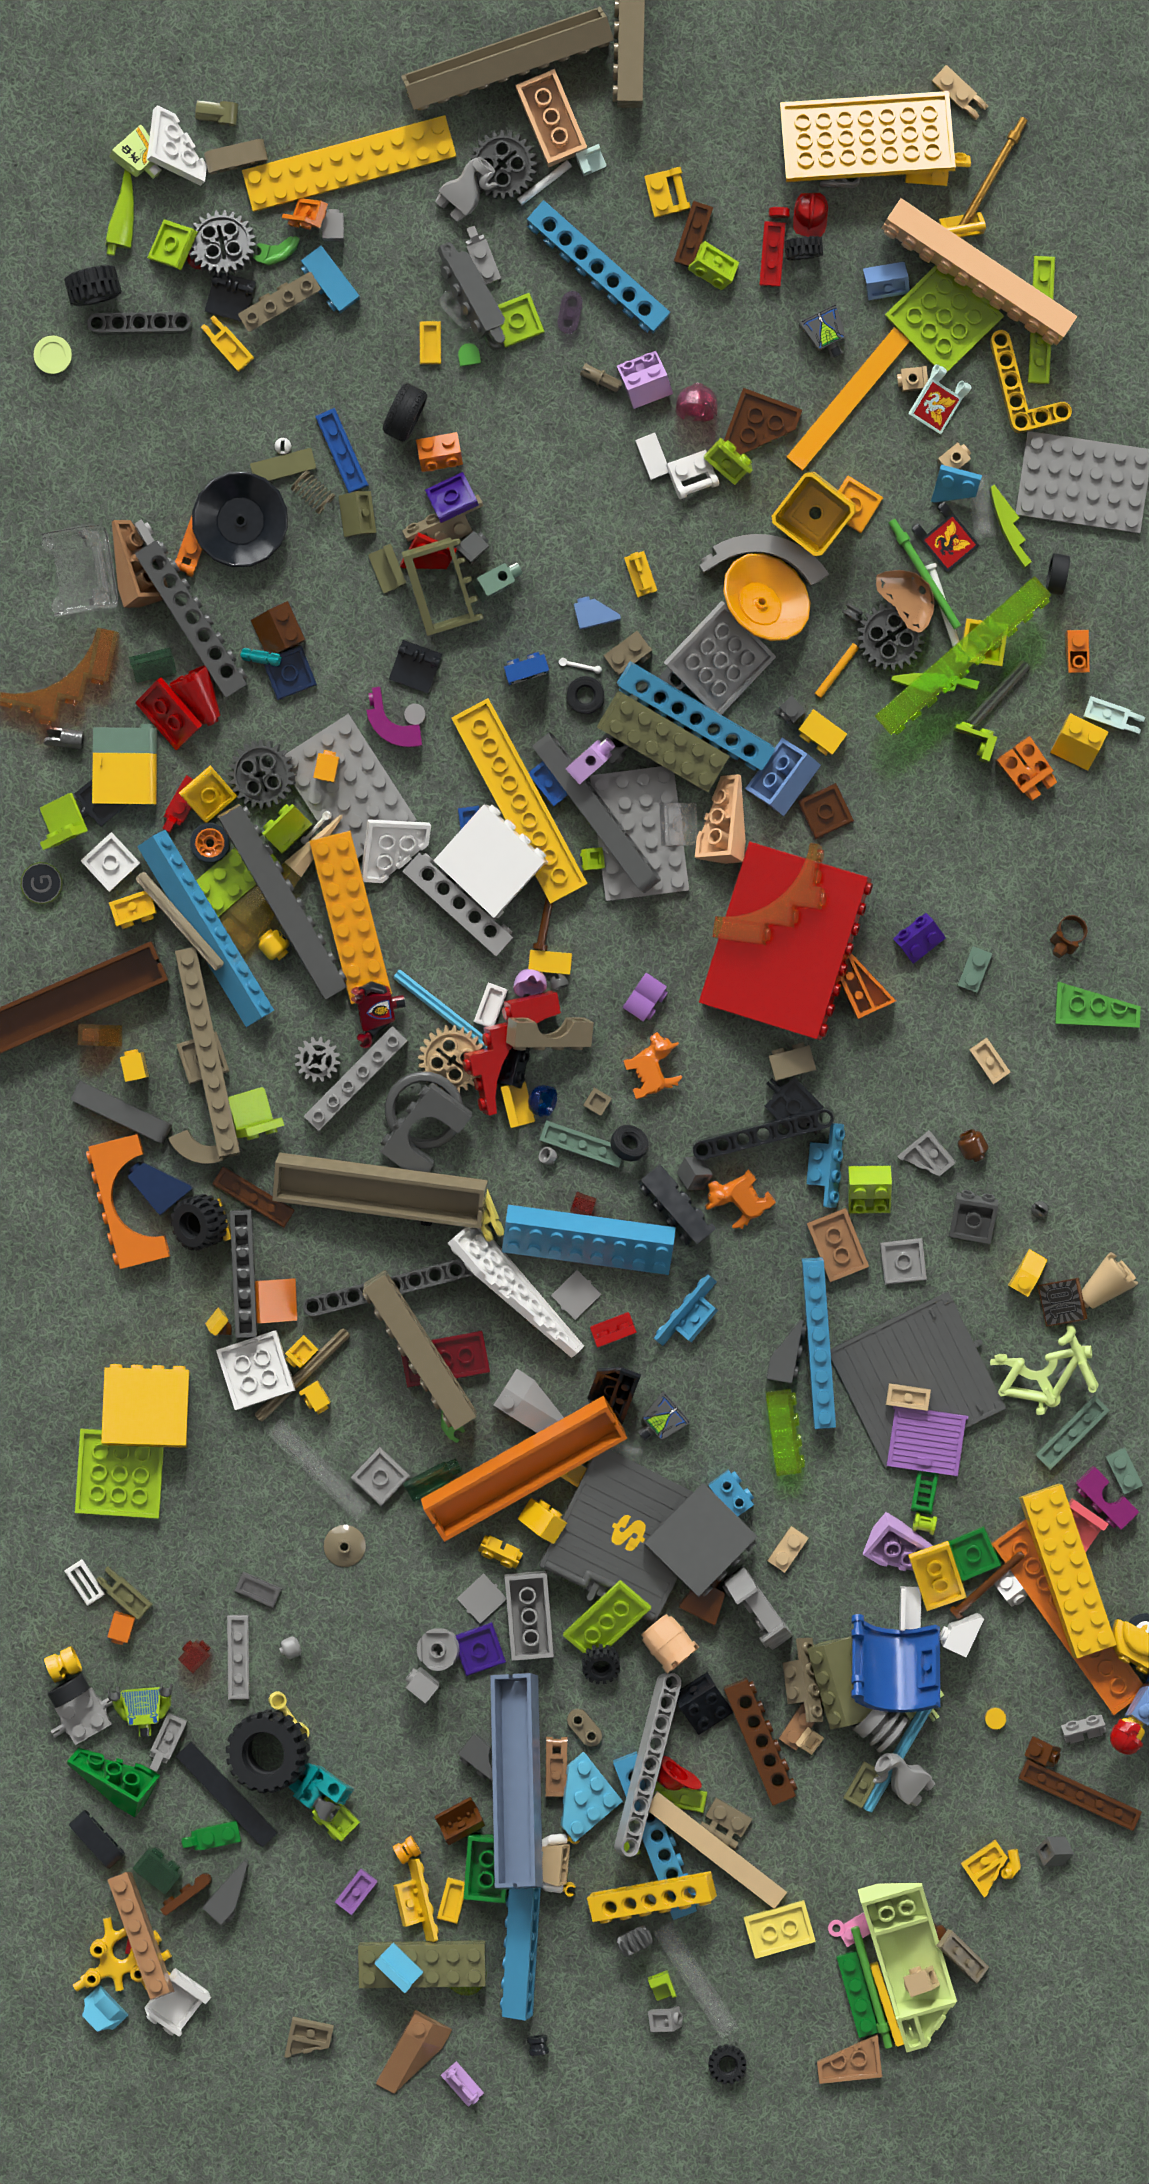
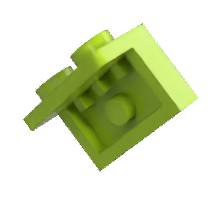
(728, 461)
(341, 1824)

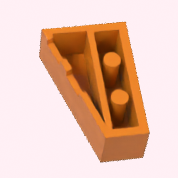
(863, 990)

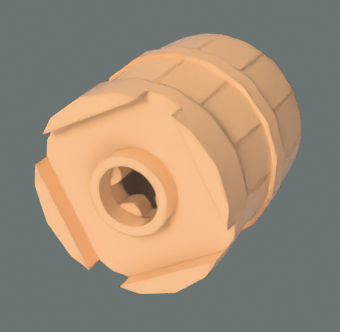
(668, 1642)

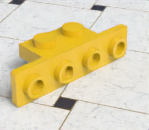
(938, 178)
(414, 1901)

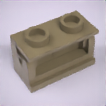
(791, 1062)

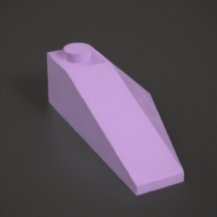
(893, 1542)

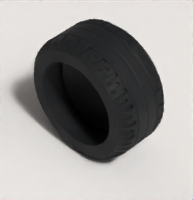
(405, 412)

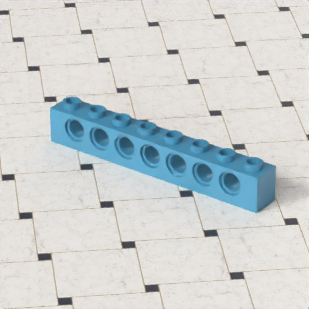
(545, 213)
(635, 674)
(623, 1767)

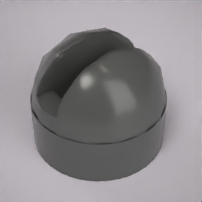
(559, 983)
(1037, 1213)

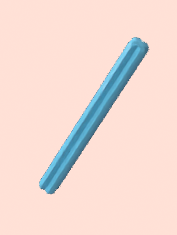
(436, 1005)
(901, 1749)

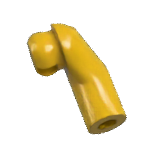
(1012, 1866)

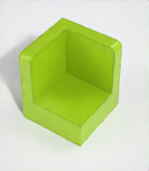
(662, 1985)

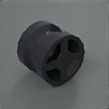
(537, 2045)

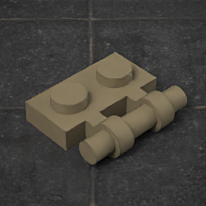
(728, 1817)

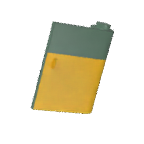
(125, 765)

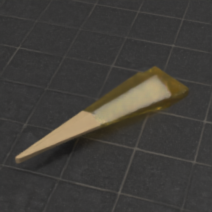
(252, 914)

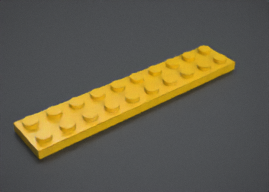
(349, 163)
(518, 797)

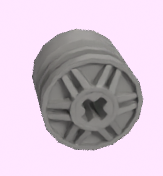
(882, 1726)

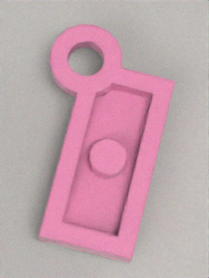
(845, 1929)

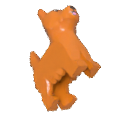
(649, 1069)
(743, 1195)

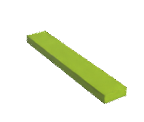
(1038, 349)

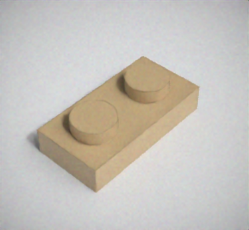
(989, 1060)
(908, 1397)
(787, 1549)

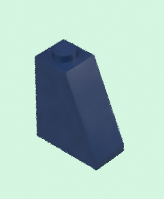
(158, 1186)

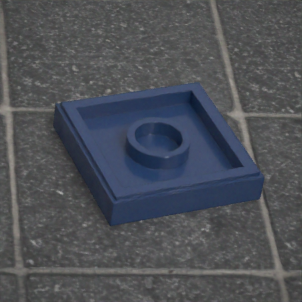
(292, 674)

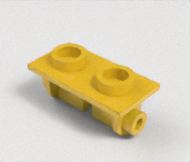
(640, 574)
(492, 1550)

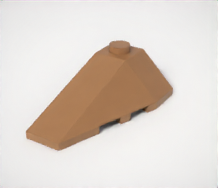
(133, 581)
(416, 2046)

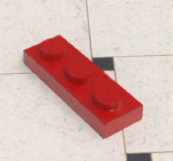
(772, 254)

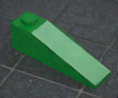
(121, 1784)

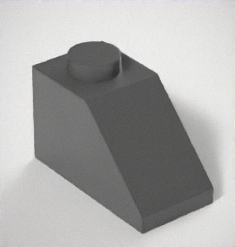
(473, 547)

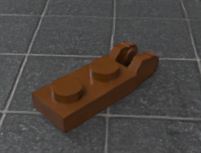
(186, 1893)

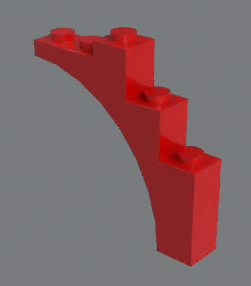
(487, 1062)

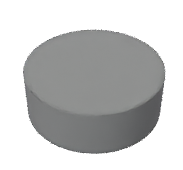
(414, 714)

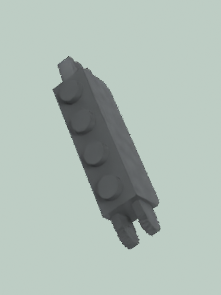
(472, 295)

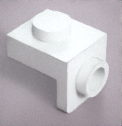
(1011, 1589)

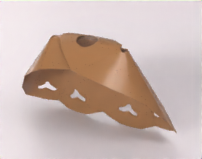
(907, 597)

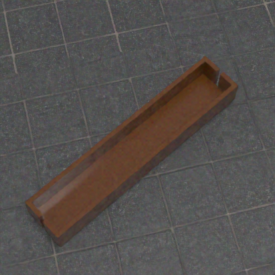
(80, 995)

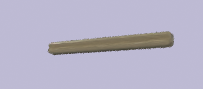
(179, 921)
(328, 1349)

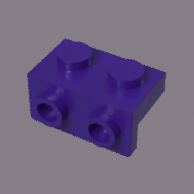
(919, 937)

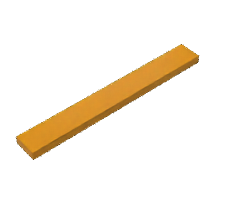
(848, 398)

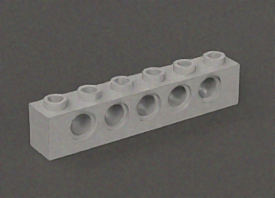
(414, 872)
(355, 1078)

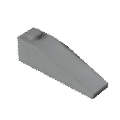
(527, 1403)

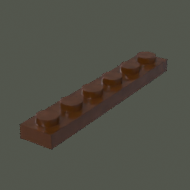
(1079, 1794)

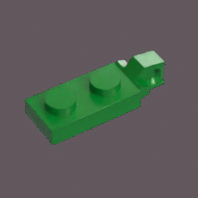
(213, 1836)

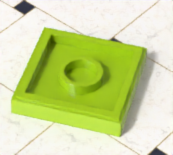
(172, 244)
(520, 320)

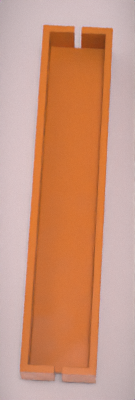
(523, 1468)

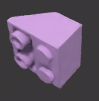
(645, 379)

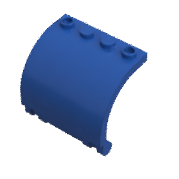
(895, 1667)

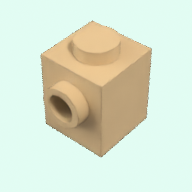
(955, 456)
(920, 1980)

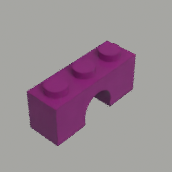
(1118, 1512)

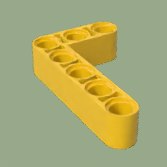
(1017, 391)

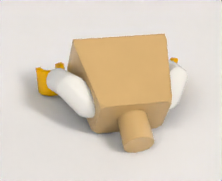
(555, 1863)

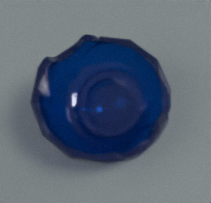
(549, 1098)

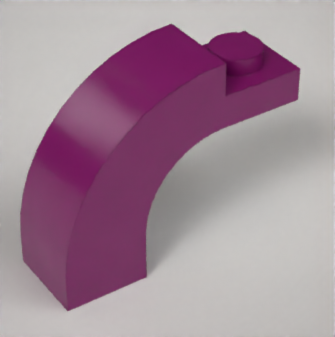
(397, 735)

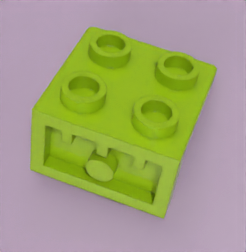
(985, 748)
(62, 821)

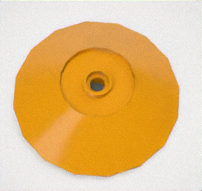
(766, 597)

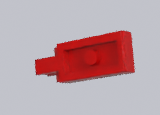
(178, 808)

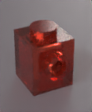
(194, 1654)

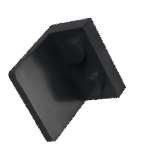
(703, 1703)

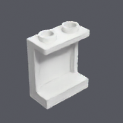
(177, 2007)

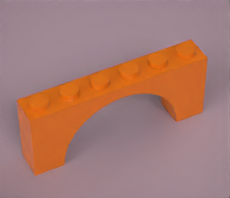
(129, 1245)

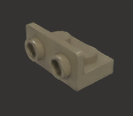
(631, 649)

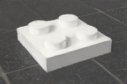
(110, 862)

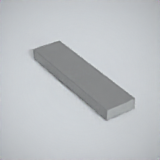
(238, 1657)

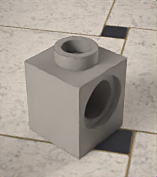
(333, 226)

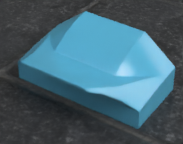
(102, 2010)

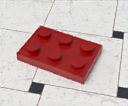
(168, 713)

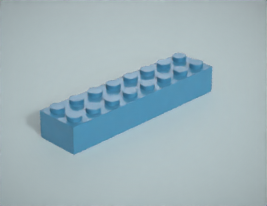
(588, 1239)

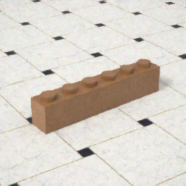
(141, 1935)

